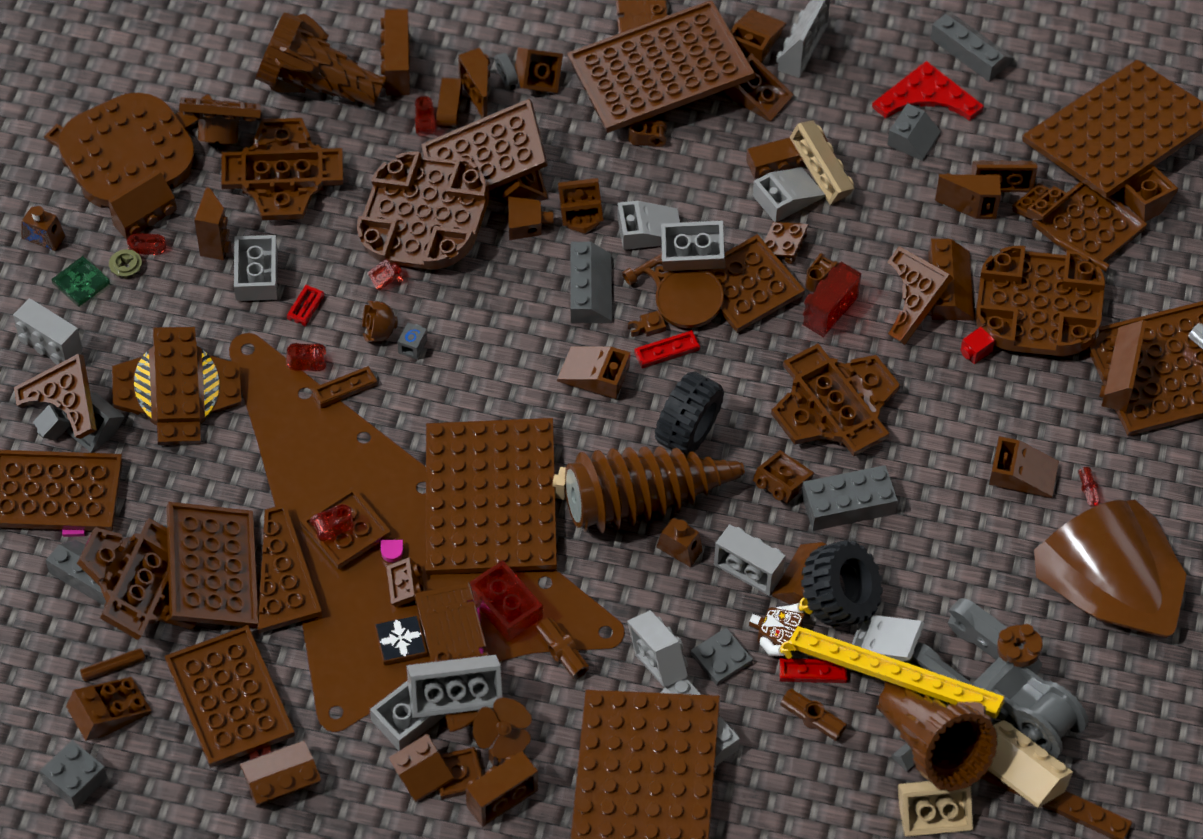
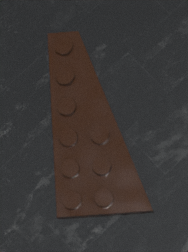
(285, 582)

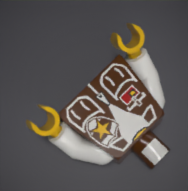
(778, 628)

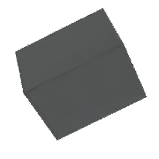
(904, 757)

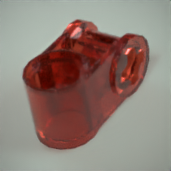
(424, 117)
(304, 357)
(331, 523)

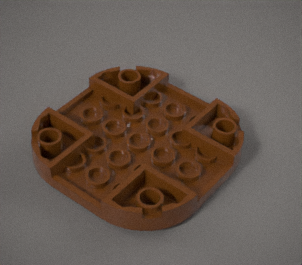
(124, 144)
(423, 211)
(1040, 301)

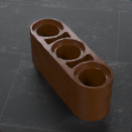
(449, 102)

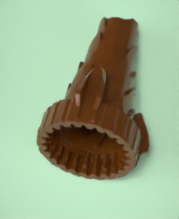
(303, 60)
(948, 742)

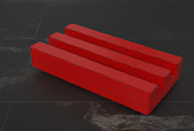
(299, 318)

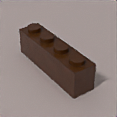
(774, 157)

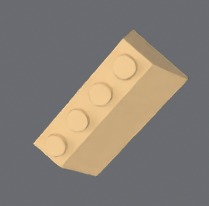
(821, 161)
(1028, 766)

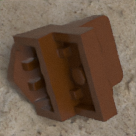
(581, 204)

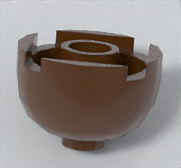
(379, 321)

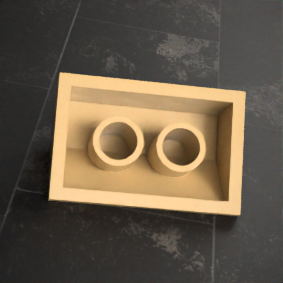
(933, 810)

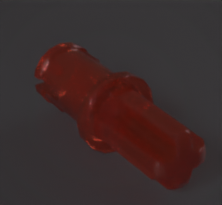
(1089, 486)

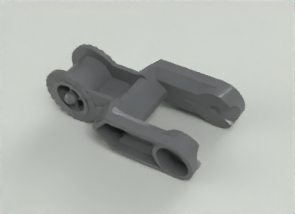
(1031, 705)

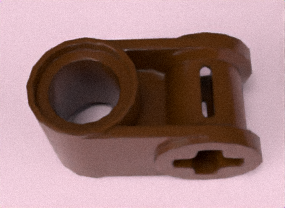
(646, 132)
(818, 271)

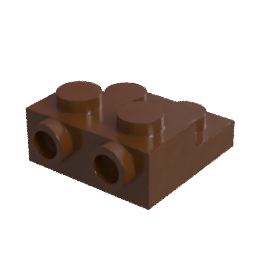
(782, 476)

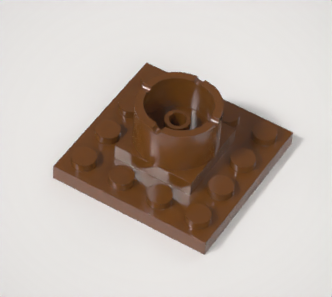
(219, 118)

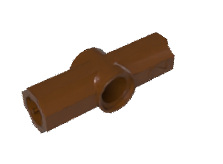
(562, 648)
(824, 722)

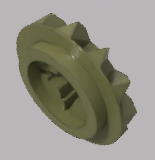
(129, 257)

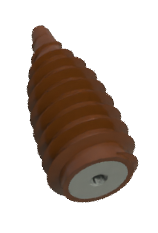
(639, 484)

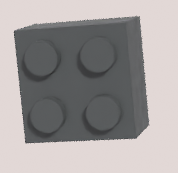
(73, 774)

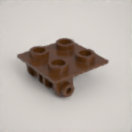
(786, 239)

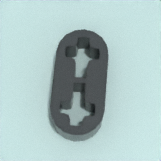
(506, 69)

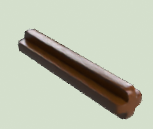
(112, 664)

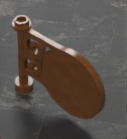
(682, 296)

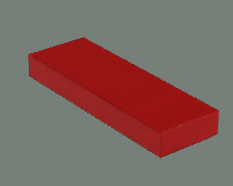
(667, 349)
(811, 671)

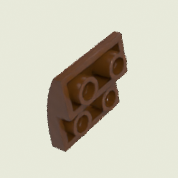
(1040, 202)

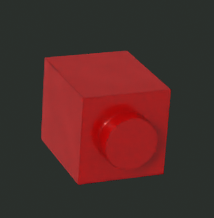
(977, 345)

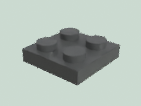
(721, 656)

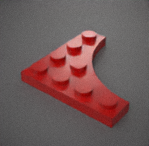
(927, 88)

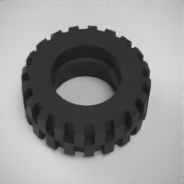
(689, 413)
(824, 589)

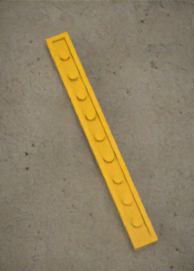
(894, 670)

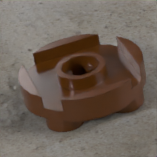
(1019, 634)

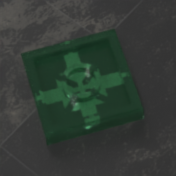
(80, 281)

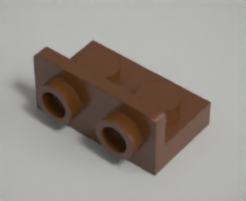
(404, 581)

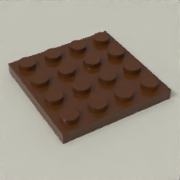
(1092, 223)
(754, 284)

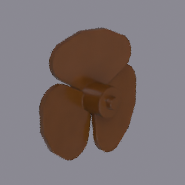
(507, 715)

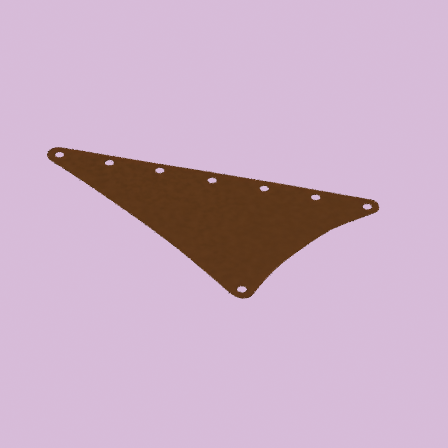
(316, 457)

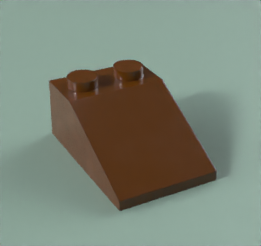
(475, 78)
(760, 95)

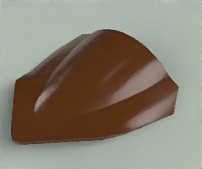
(1116, 567)

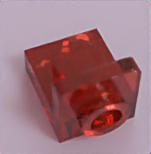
(385, 273)

